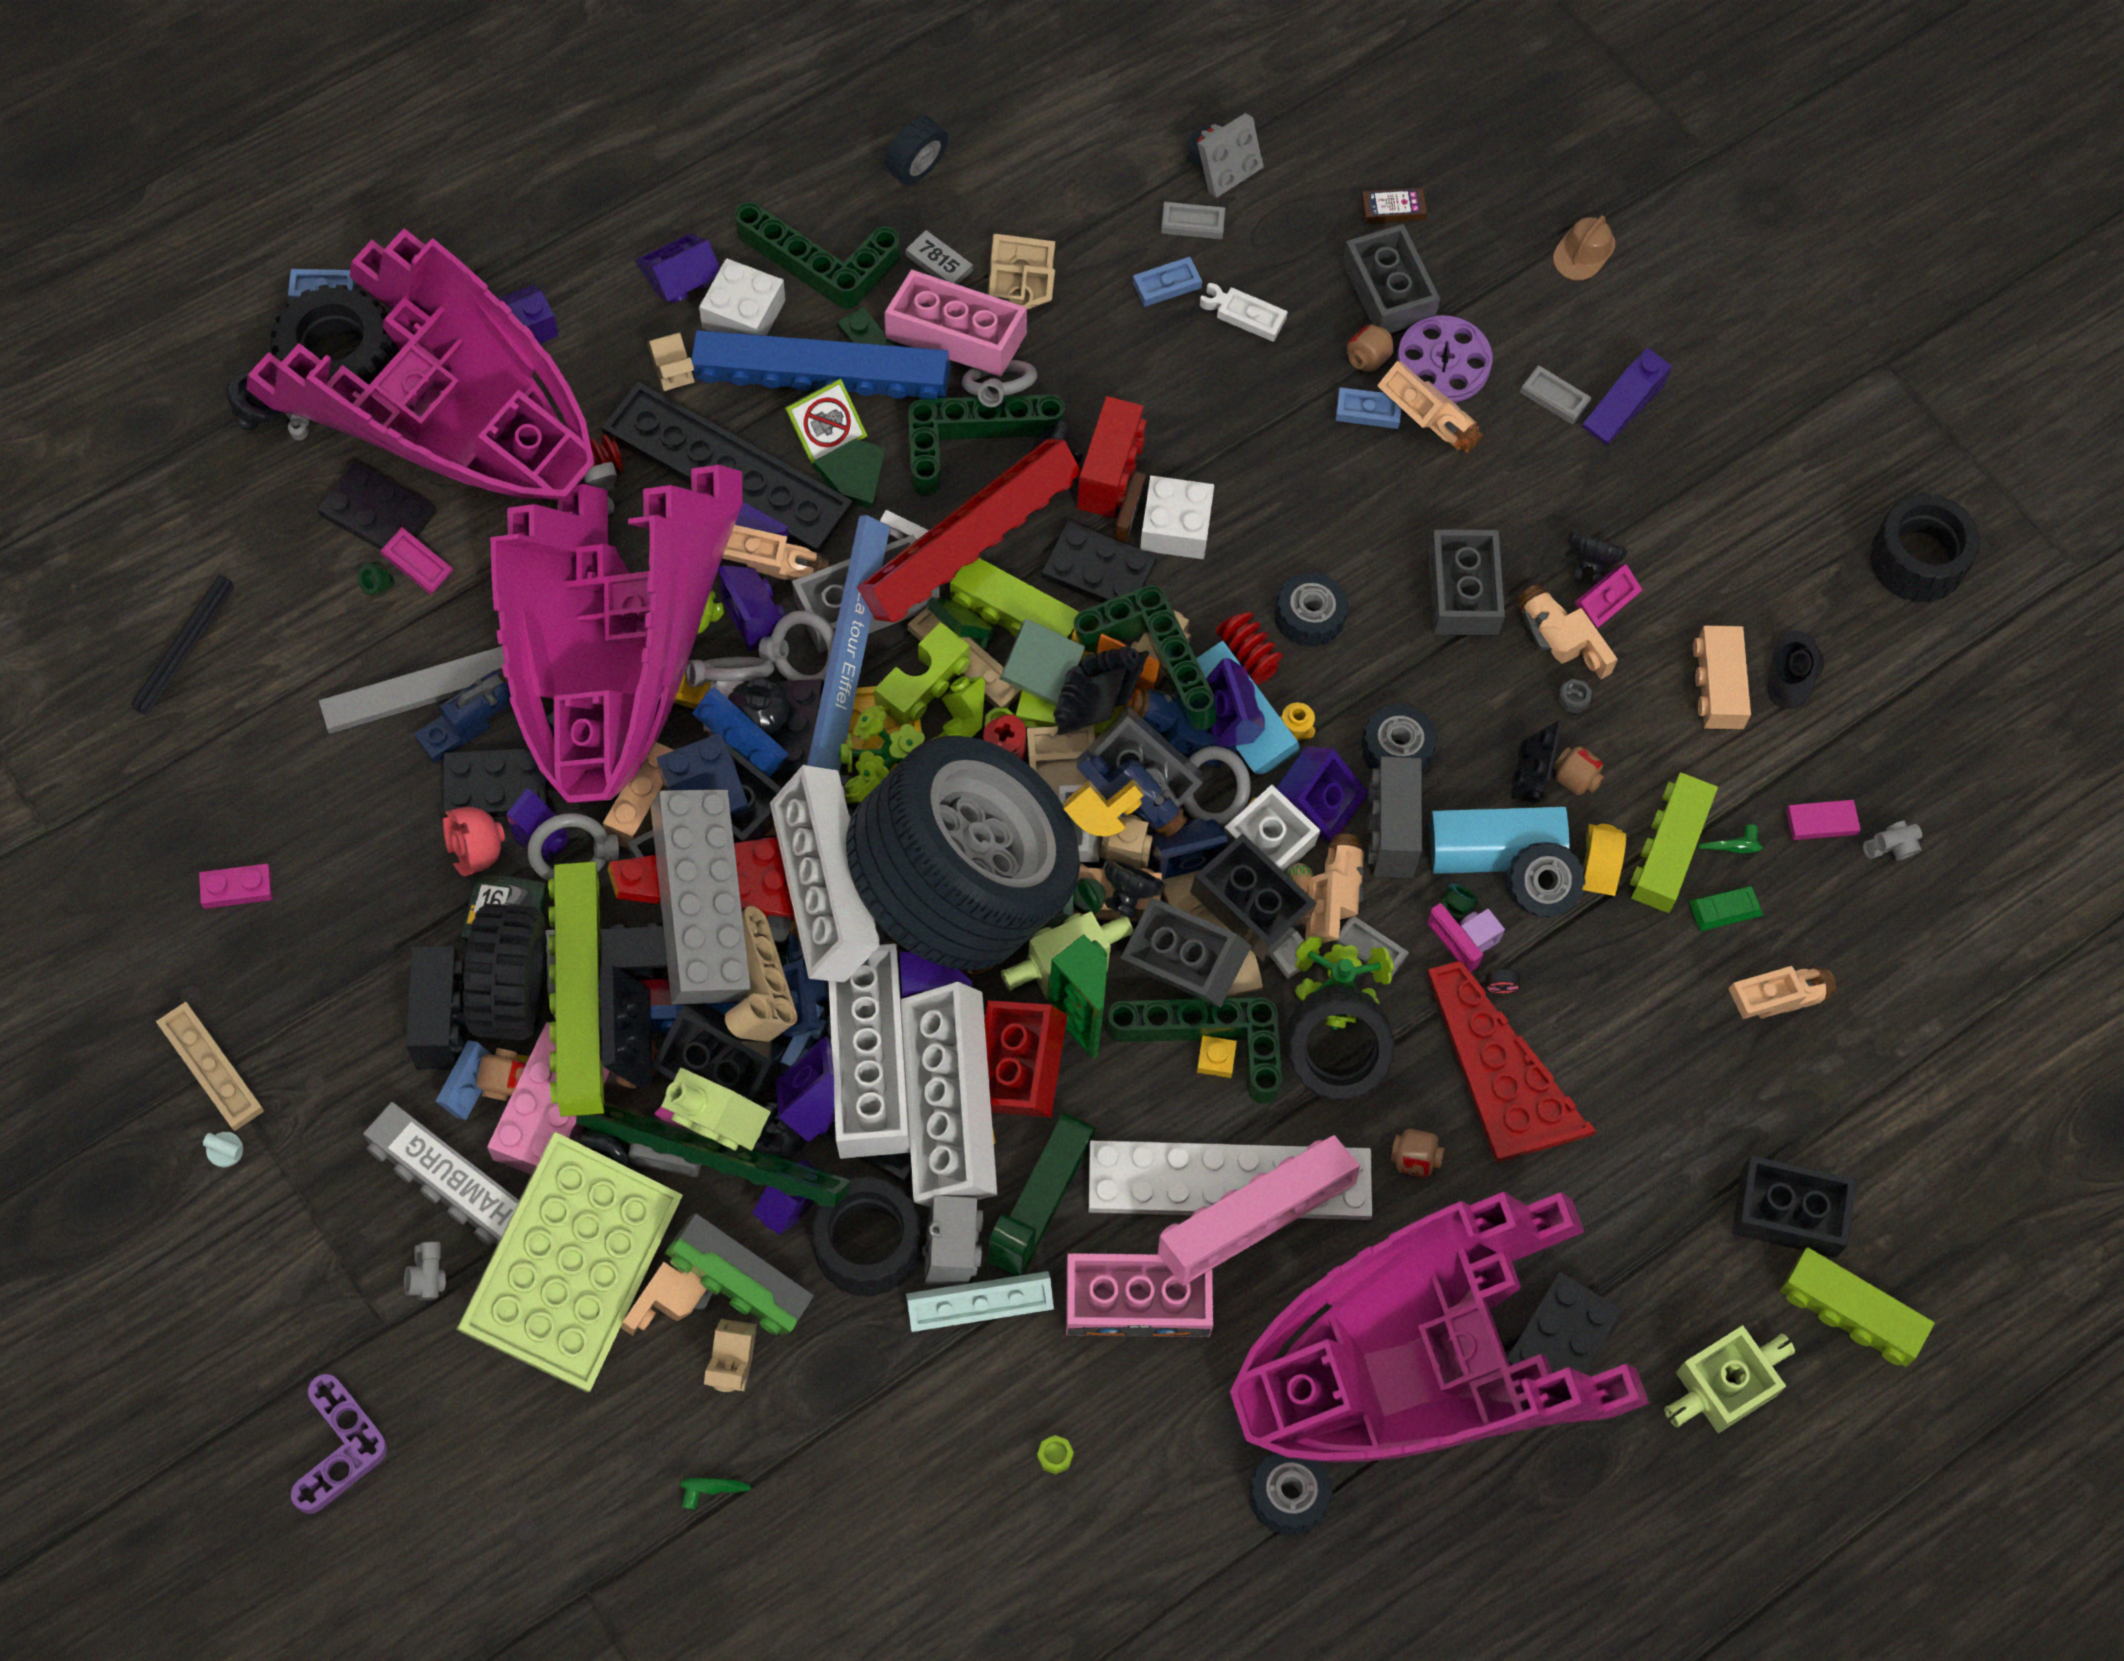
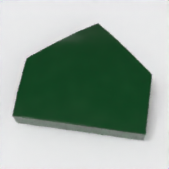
(853, 470)
(962, 621)

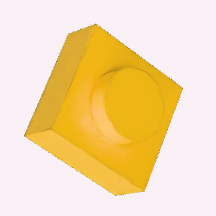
(691, 696)
(1216, 1056)

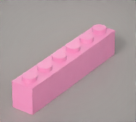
(1257, 1209)

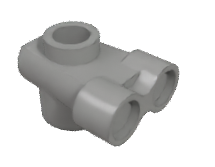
(1897, 838)
(425, 1277)

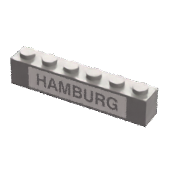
(441, 1173)

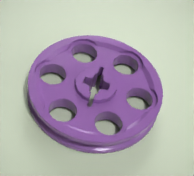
(1456, 353)

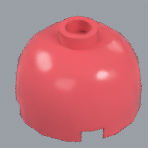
(473, 838)

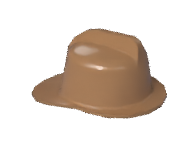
(1584, 249)

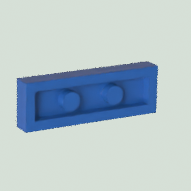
(740, 732)

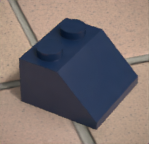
(703, 767)
(1187, 848)

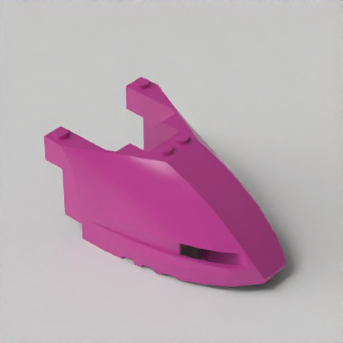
(456, 389)
(603, 637)
(1413, 1348)

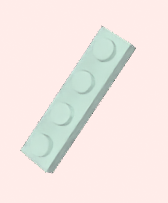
(980, 1301)

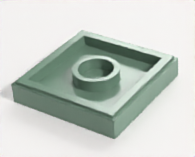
(1040, 661)

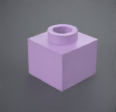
(1483, 929)

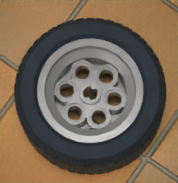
(962, 853)

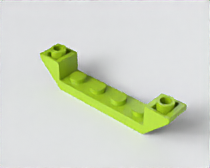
(966, 706)

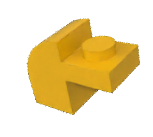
(1099, 815)
(1603, 858)

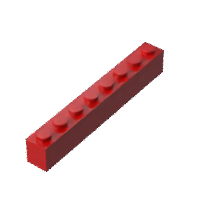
(969, 531)

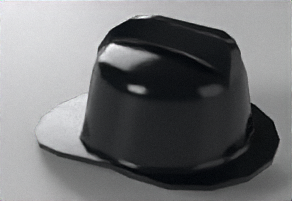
(1794, 669)

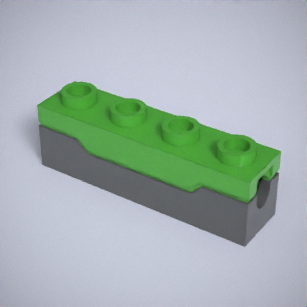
(739, 1275)

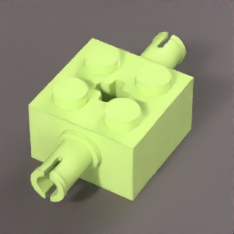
(1050, 942)
(714, 1111)
(1734, 1357)

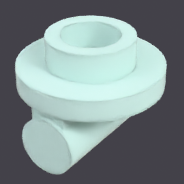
(223, 1148)

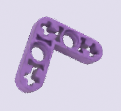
(348, 1453)

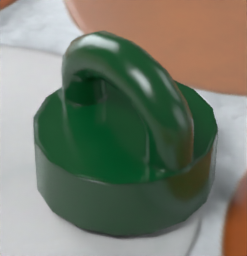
(374, 578)
(1088, 896)
(1461, 899)

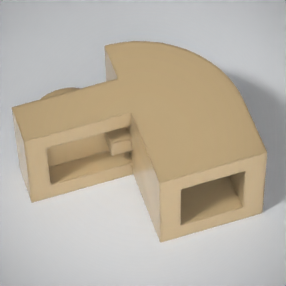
(671, 361)
(731, 1356)

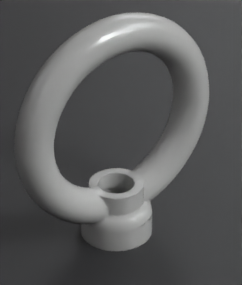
(994, 399)
(776, 648)
(727, 669)
(1243, 785)
(605, 845)

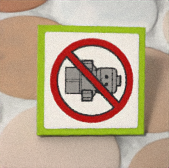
(825, 420)

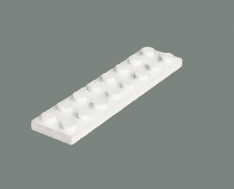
(1194, 1175)

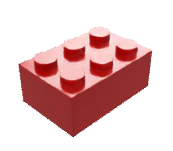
(1111, 457)
(1023, 1056)

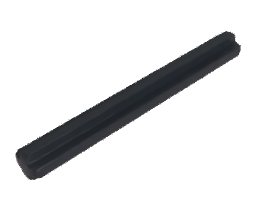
(182, 645)

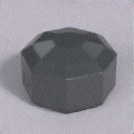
(1575, 696)

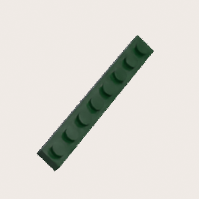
(753, 1165)

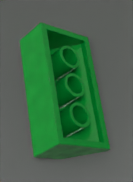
(1079, 990)

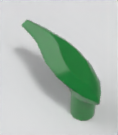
(1738, 845)
(710, 1486)

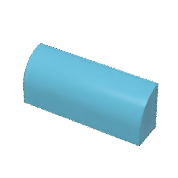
(1276, 742)
(1491, 837)

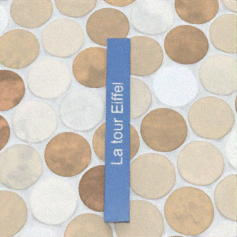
(847, 646)

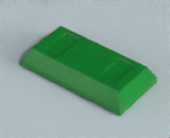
(1725, 908)

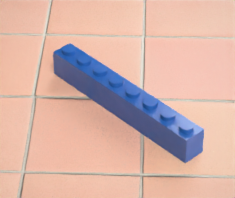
(817, 363)

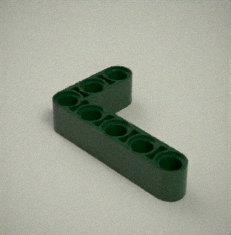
(814, 258)
(971, 426)
(1152, 621)
(1177, 1029)
(1019, 1235)

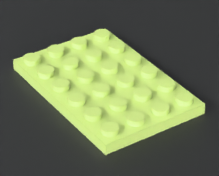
(570, 1262)

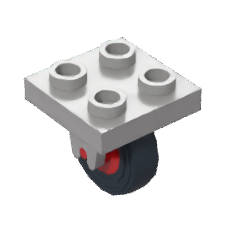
(1226, 153)

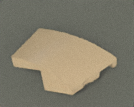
(1021, 270)

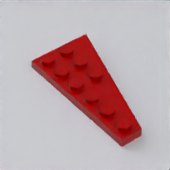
(759, 875)
(1507, 1081)

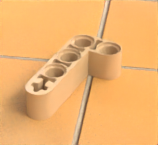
(768, 1005)

